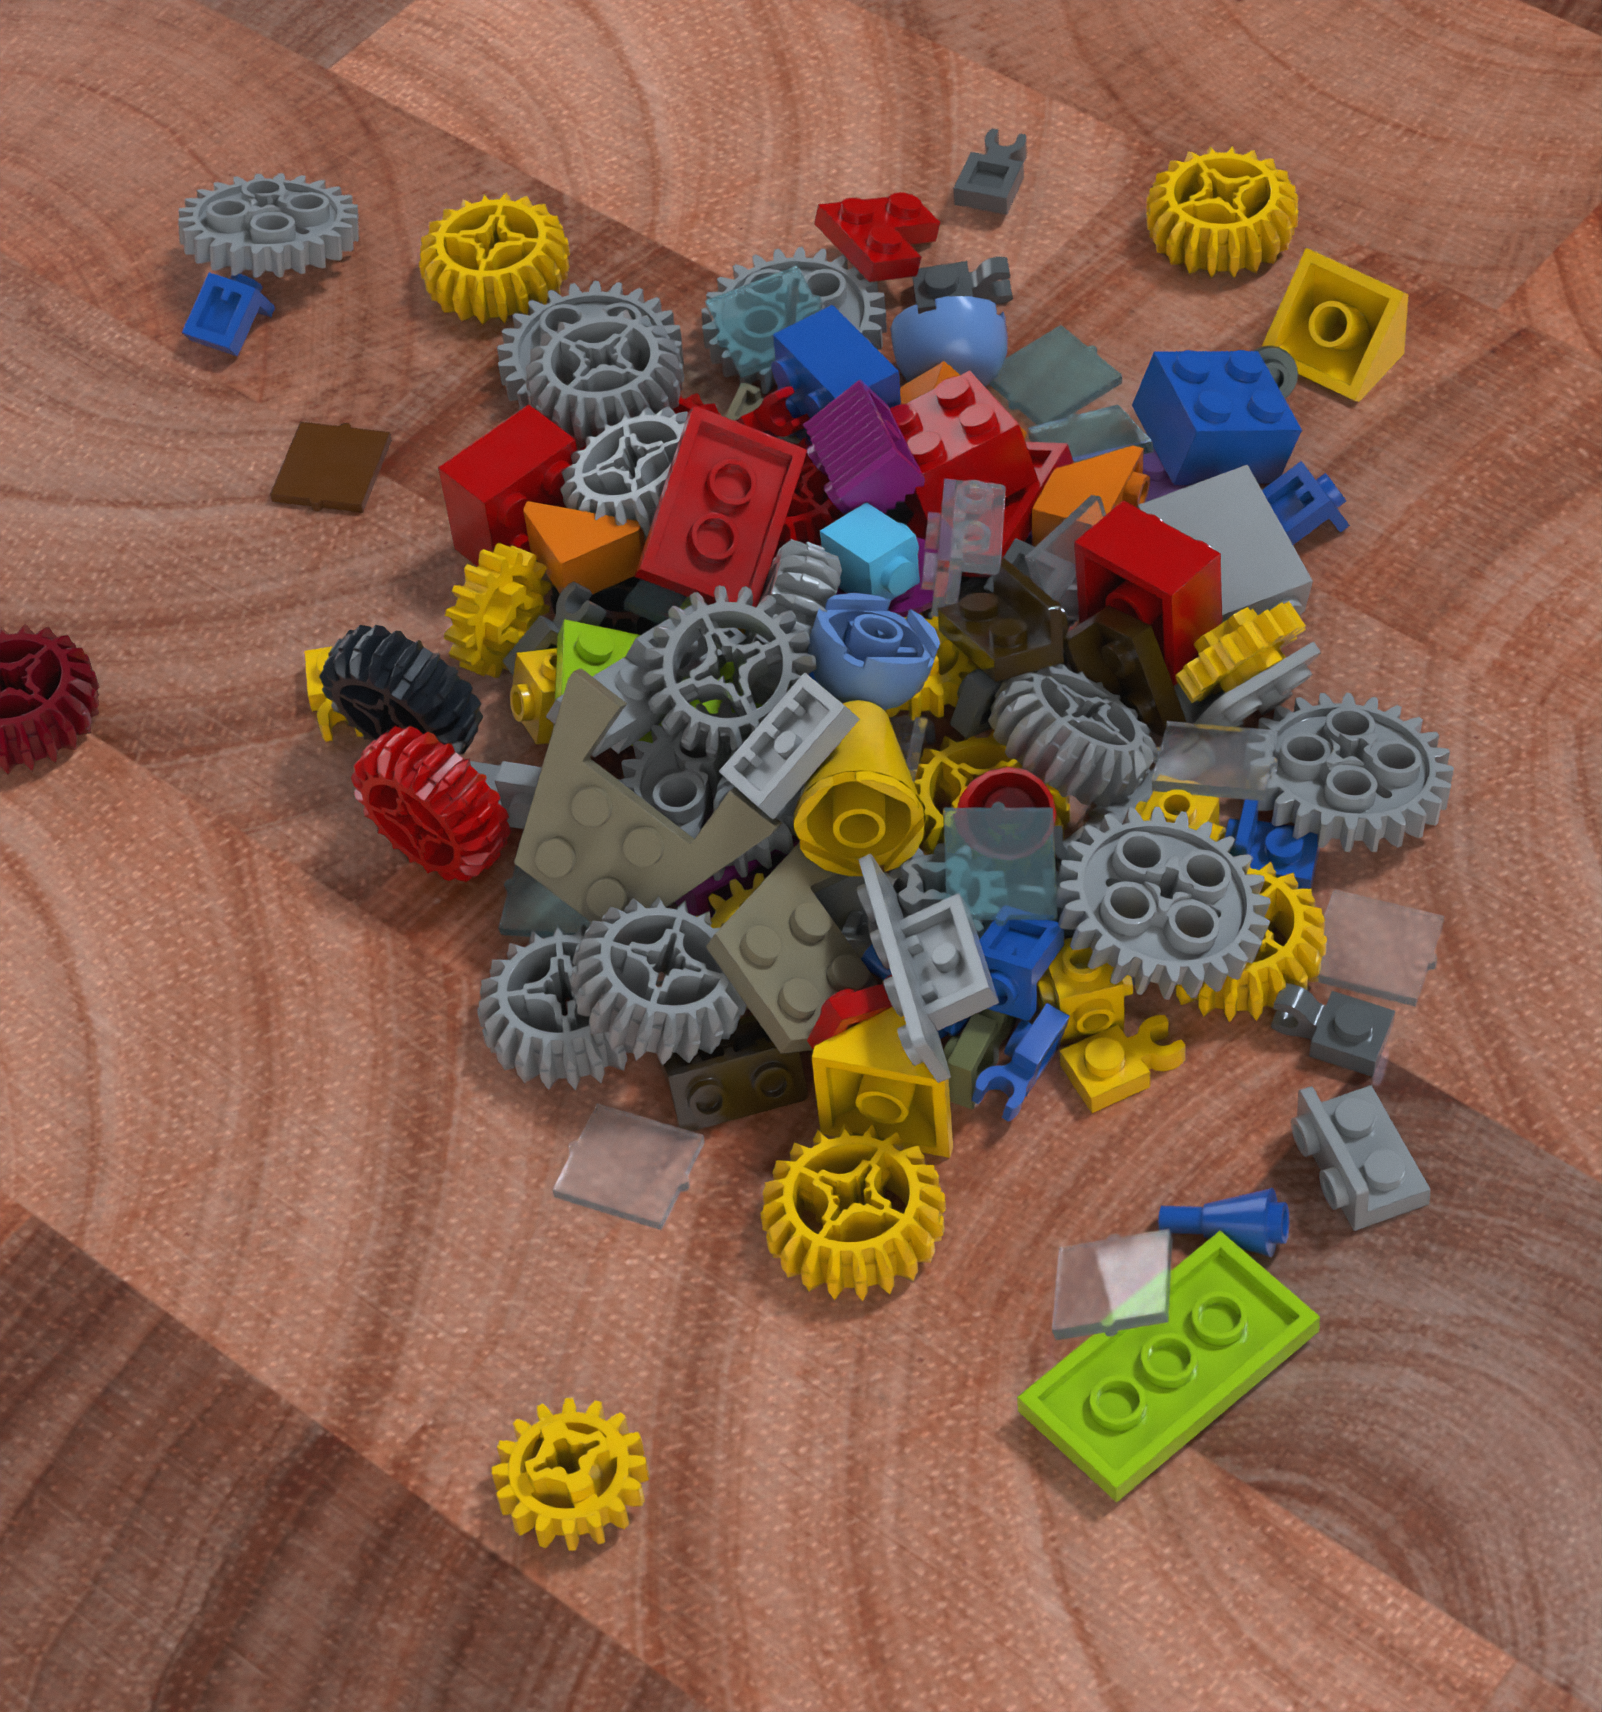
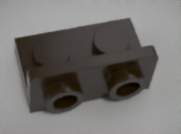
(1009, 629)
(1128, 663)
(735, 1080)

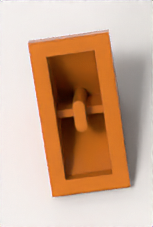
(583, 548)

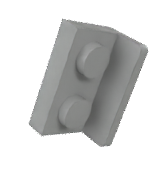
(789, 745)
(1359, 1156)

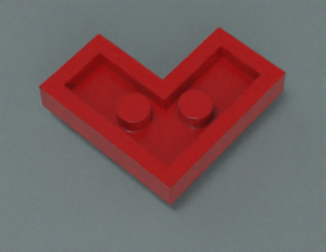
(879, 233)

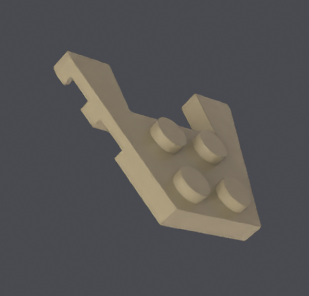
(602, 841)
(788, 952)

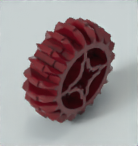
(44, 696)

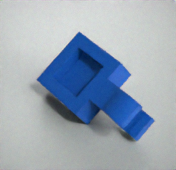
(1031, 1051)

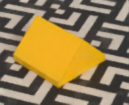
(1340, 325)
(869, 1080)

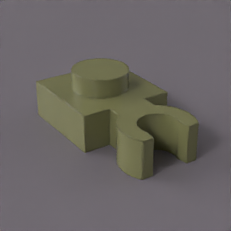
(975, 1052)

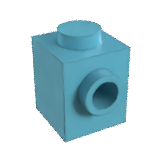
(873, 553)

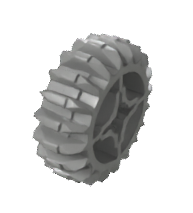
(603, 367)
(625, 467)
(801, 582)
(703, 683)
(1072, 734)
(619, 976)
(525, 1016)

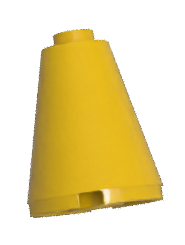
(861, 800)

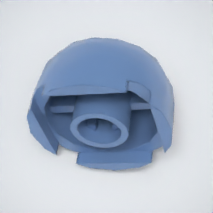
(959, 331)
(871, 651)

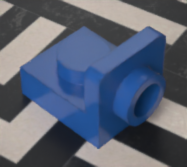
(226, 312)
(1305, 502)
(1274, 844)
(1017, 960)

